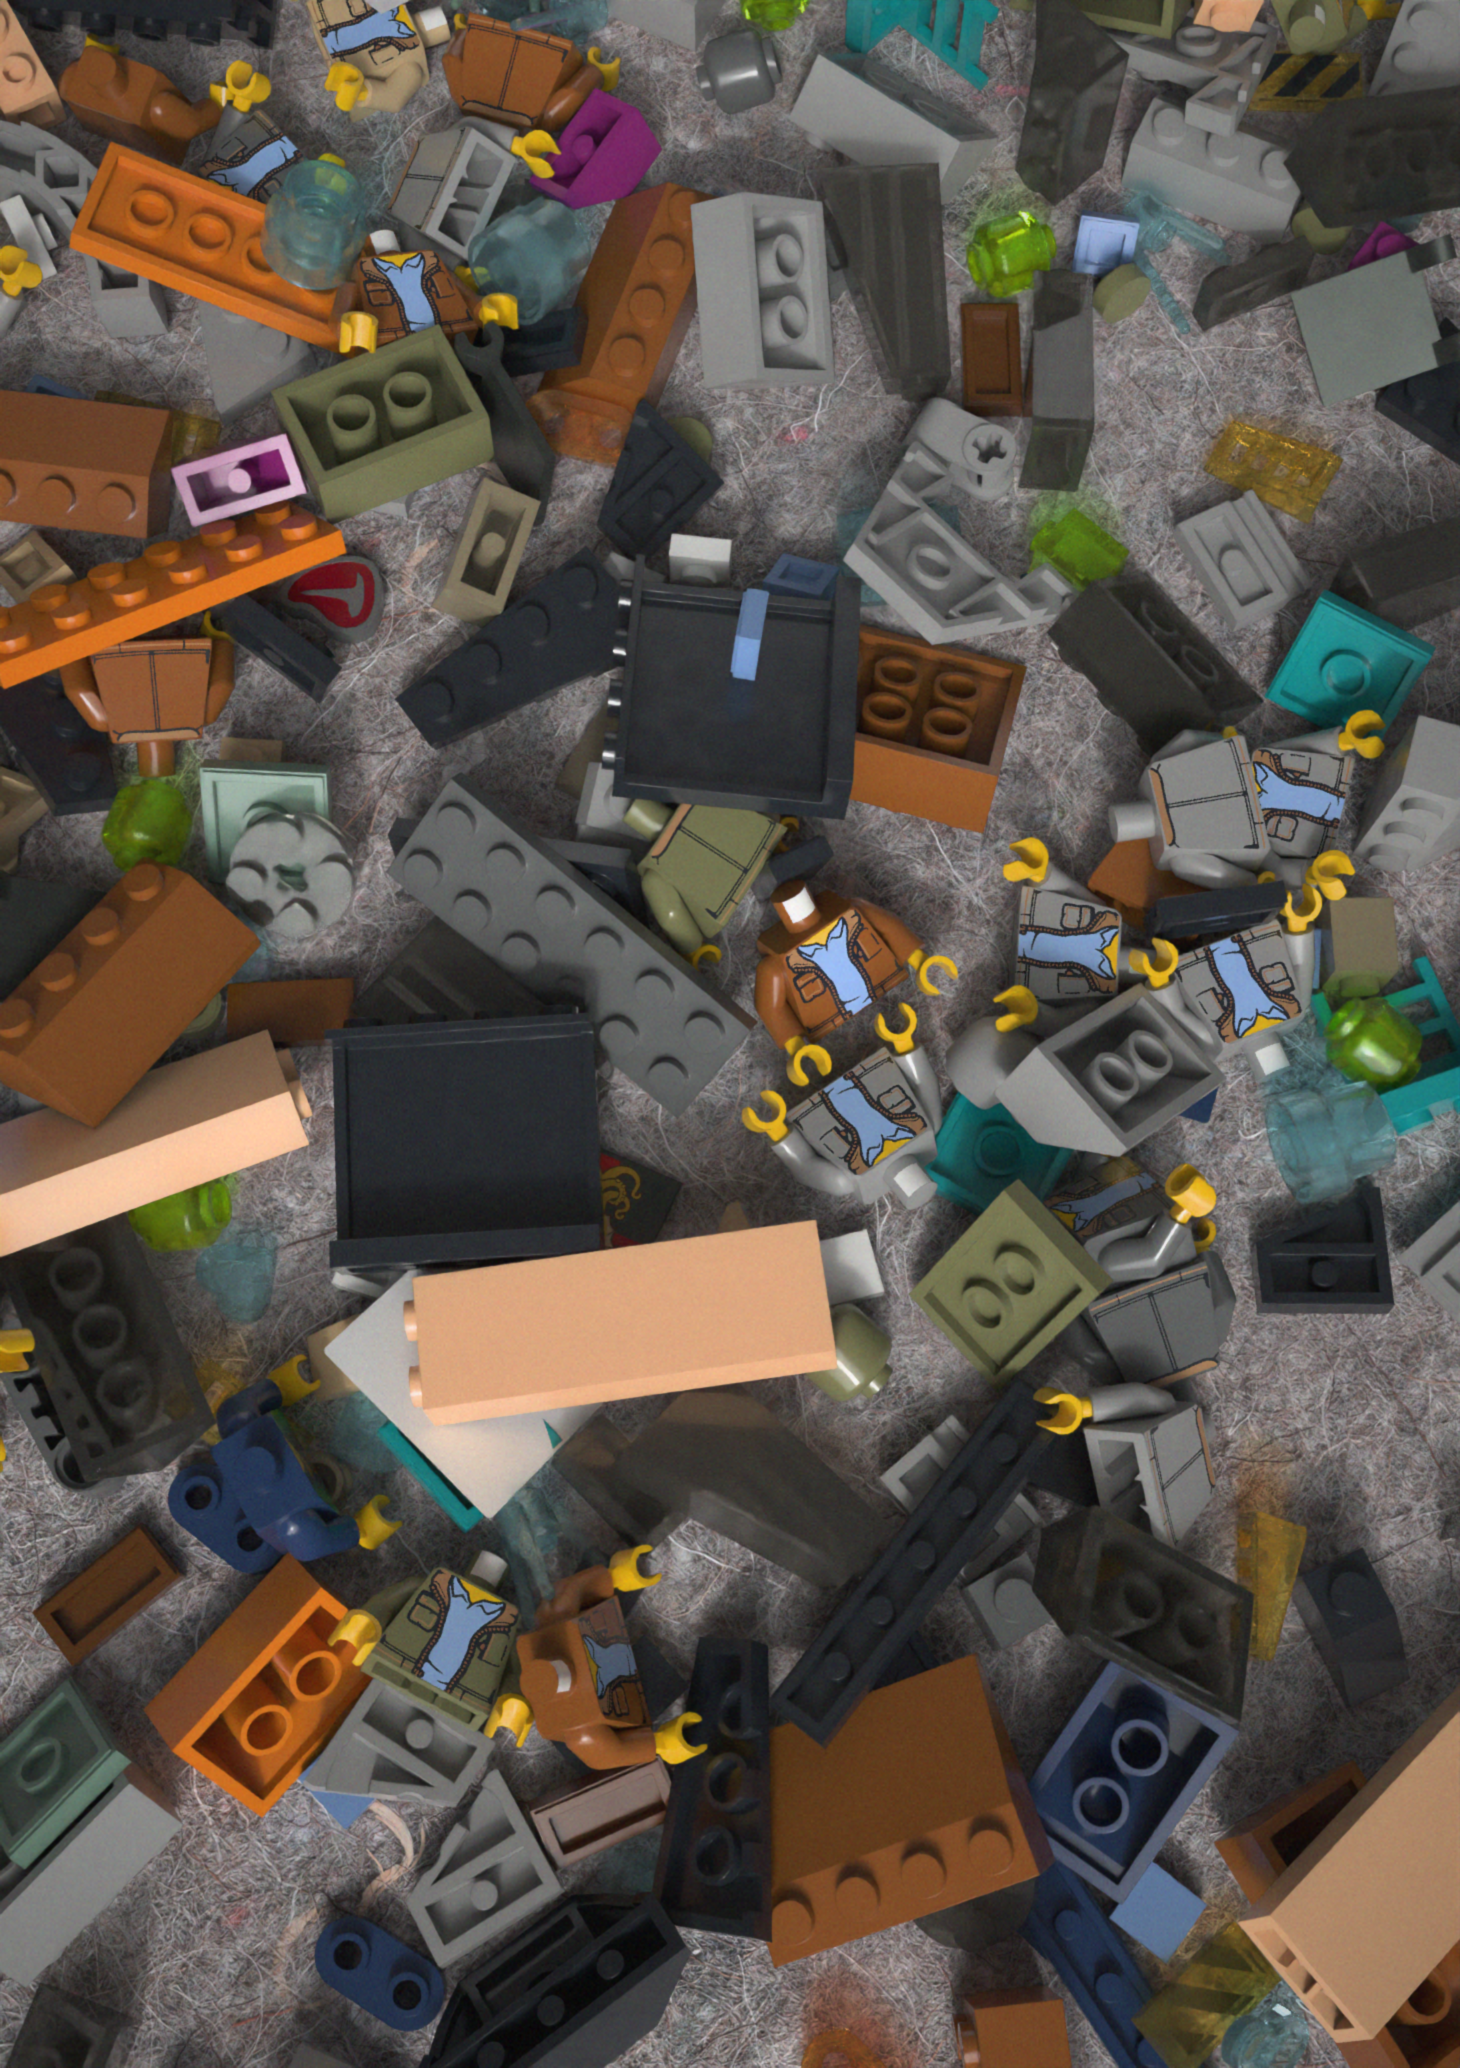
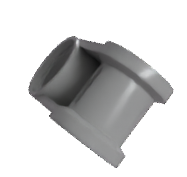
(966, 448)

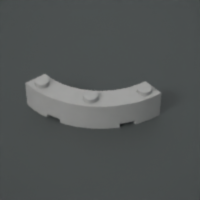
(56, 183)

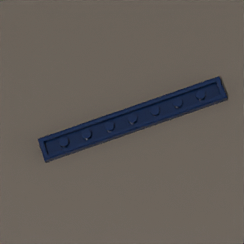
(1072, 1931)

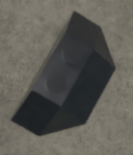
(566, 1988)

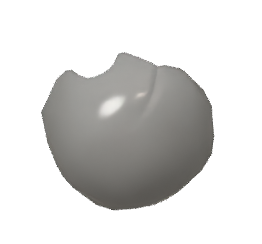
(985, 1058)

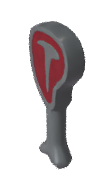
(337, 595)

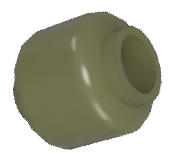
(860, 1356)

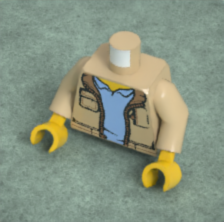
(374, 56)

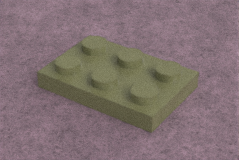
(1009, 1285)

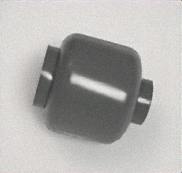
(740, 71)

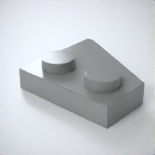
(247, 359)
(399, 1752)
(485, 1876)

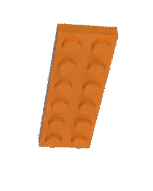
(196, 243)
(160, 587)

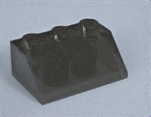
(1065, 99)
(1150, 661)
(1147, 1608)

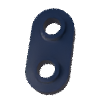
(221, 1522)
(383, 1966)

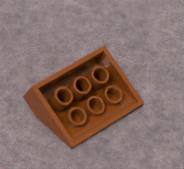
(931, 727)
(897, 1813)

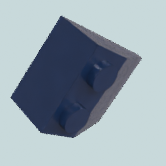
(1123, 1775)

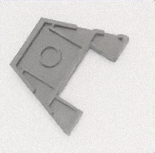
(1212, 64)
(934, 573)

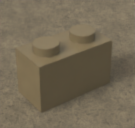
(486, 553)

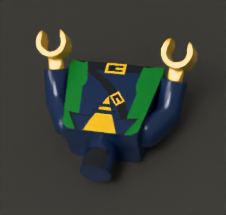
(278, 1481)

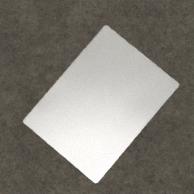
(480, 1457)

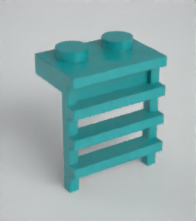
(874, 19)
(1437, 1083)

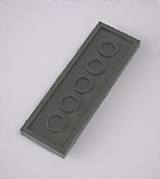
(570, 943)

